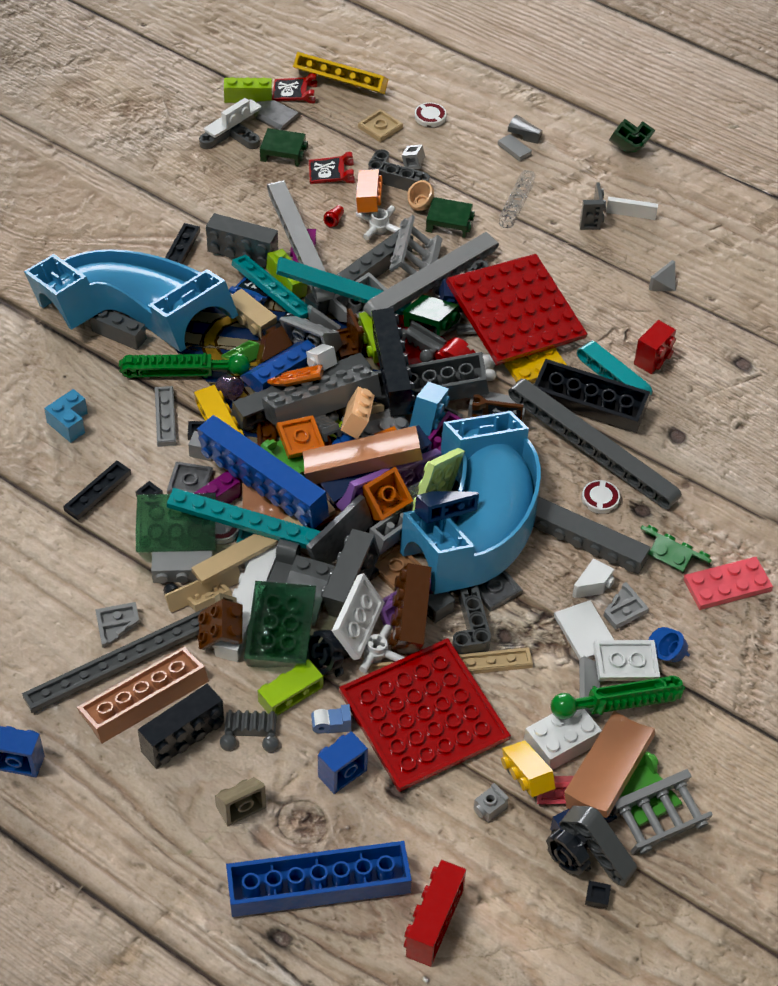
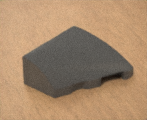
(522, 127)

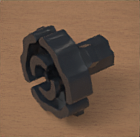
(329, 651)
(569, 851)

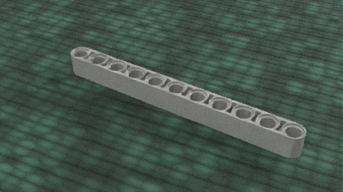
(297, 233)
(433, 274)

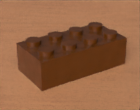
(410, 609)

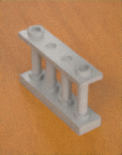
(429, 254)
(660, 790)

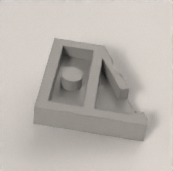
(625, 607)
(116, 621)

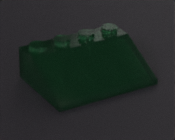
(171, 530)
(279, 624)

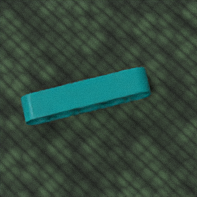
(609, 366)

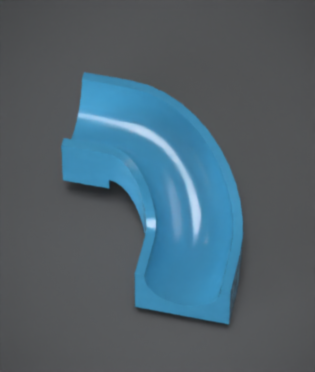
(135, 283)
(507, 475)

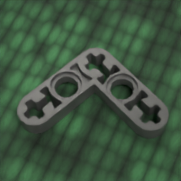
(249, 139)

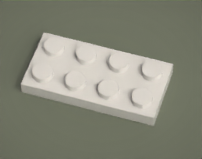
(358, 616)

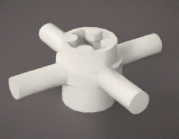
(378, 222)
(377, 649)

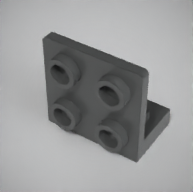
(592, 210)

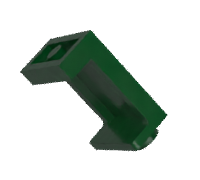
(283, 144)
(450, 215)
(432, 312)

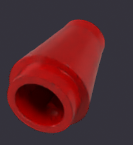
(333, 216)

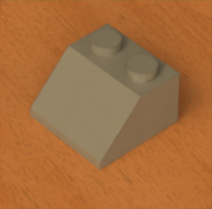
(241, 800)

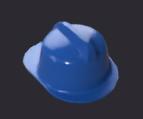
(669, 644)

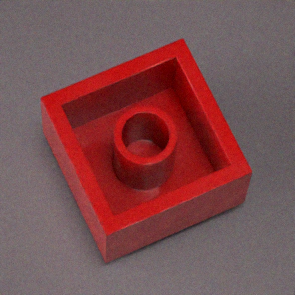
(655, 347)

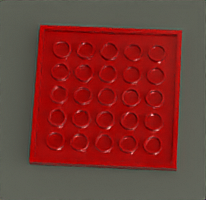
(516, 308)
(424, 714)

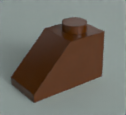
(272, 343)

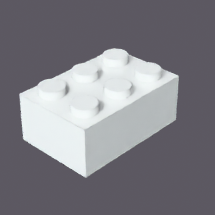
(561, 739)

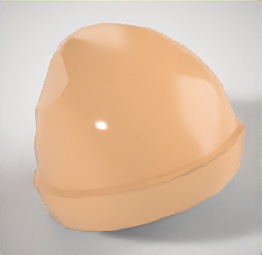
(420, 195)

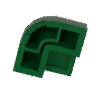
(631, 138)

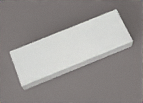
(631, 208)

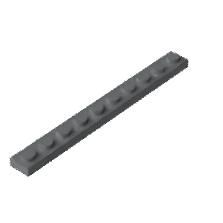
(112, 663)

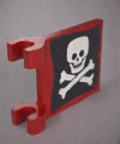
(295, 89)
(331, 169)

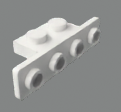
(232, 116)

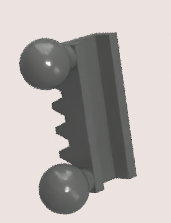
(424, 339)
(328, 425)
(250, 725)

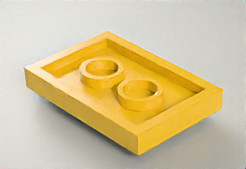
(530, 366)

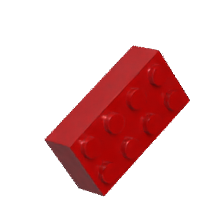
(434, 913)

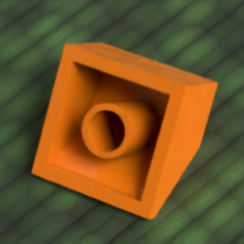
(386, 494)

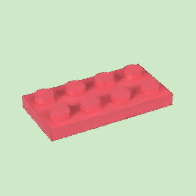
(728, 583)

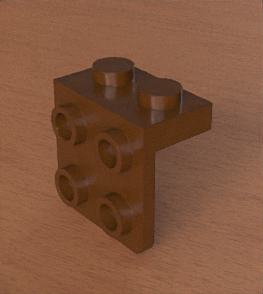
(351, 337)
(220, 623)

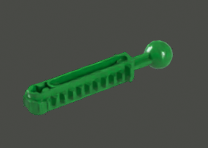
(180, 365)
(619, 697)

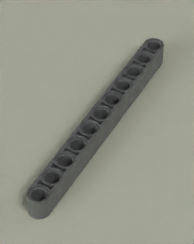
(595, 444)

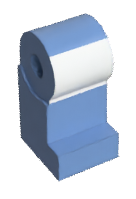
(332, 720)

